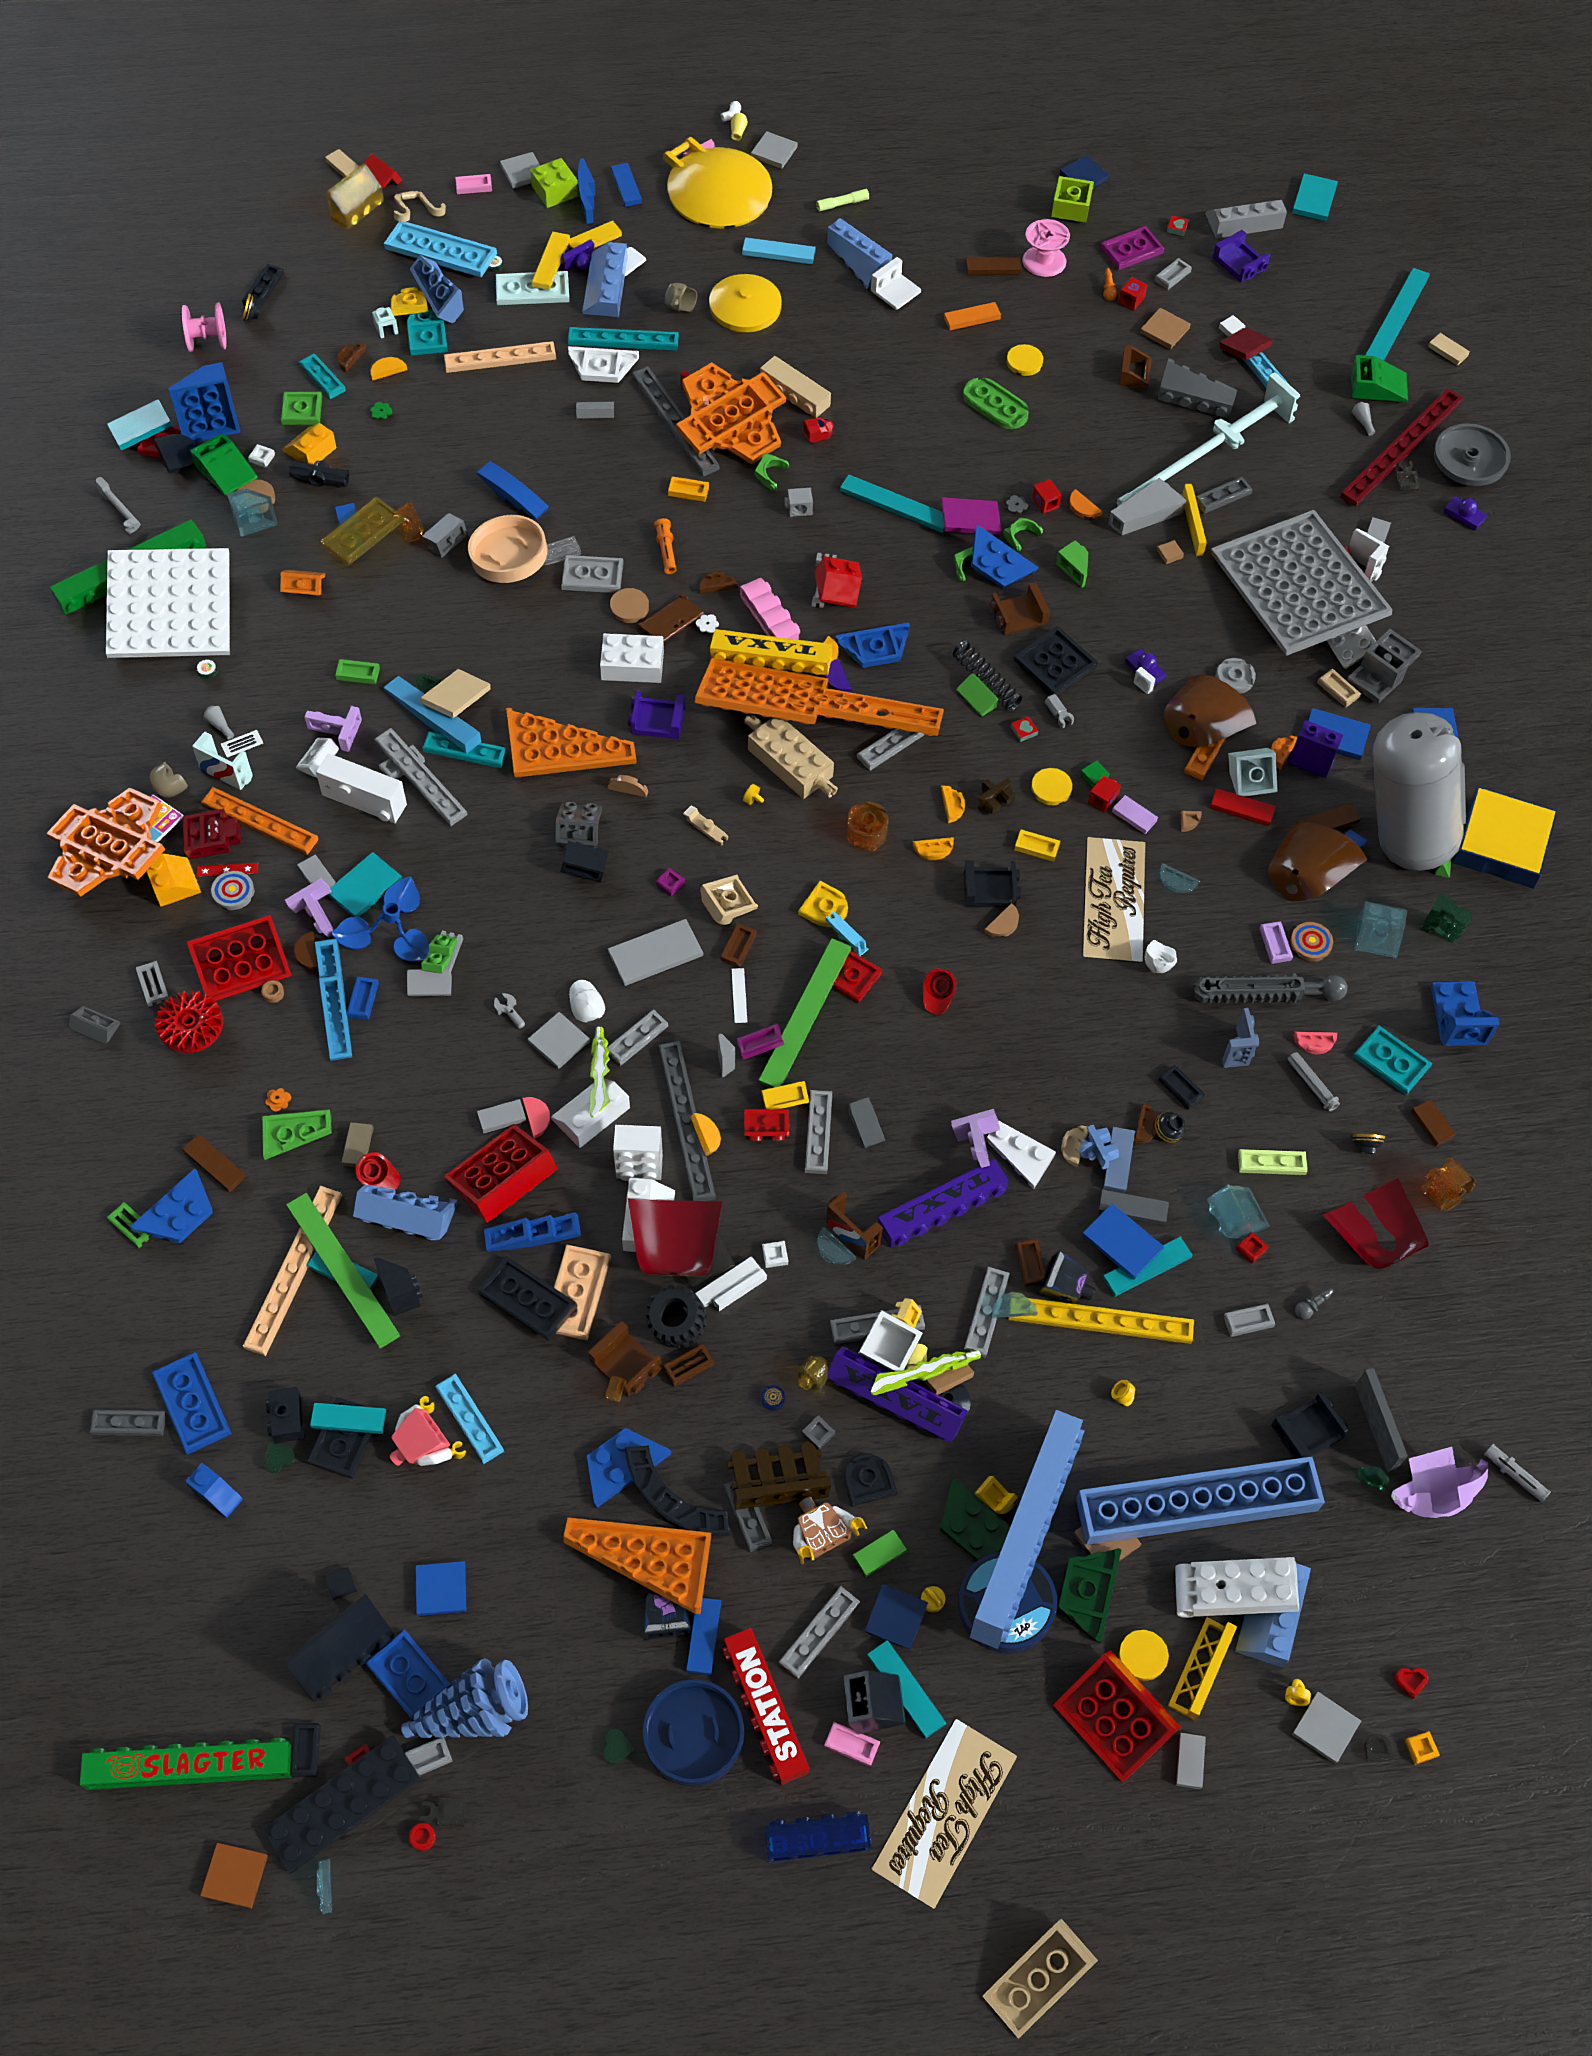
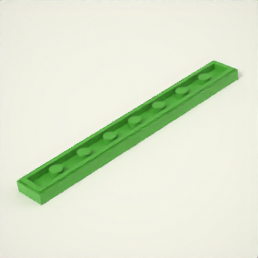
(805, 1014)
(343, 1271)

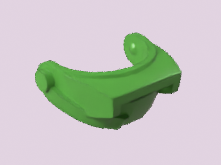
(769, 461)
(1020, 524)
(959, 558)

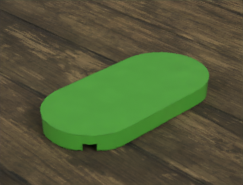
(996, 403)

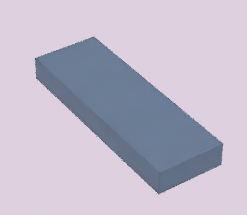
(1118, 1171)

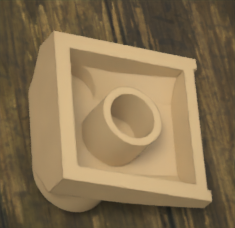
(726, 899)

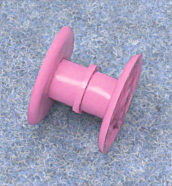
(1046, 238)
(203, 327)

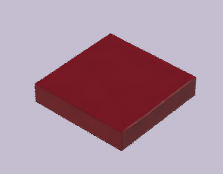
(1245, 343)

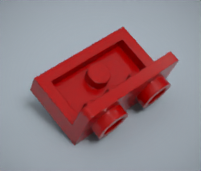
(766, 1123)

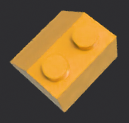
(311, 444)
(172, 879)

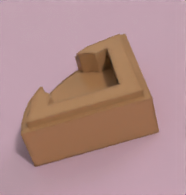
(1189, 820)

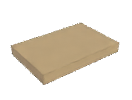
(455, 693)

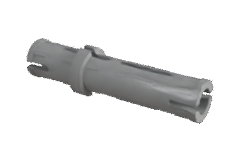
(1494, 1453)

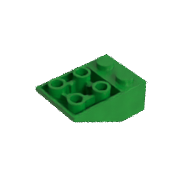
(1378, 380)
(222, 464)

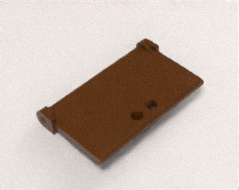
(669, 619)

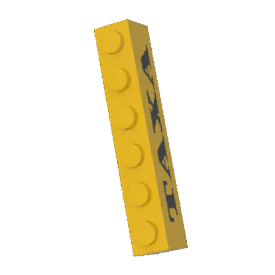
(772, 652)

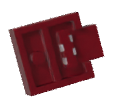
(210, 833)

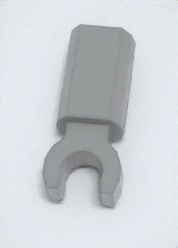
(1058, 710)

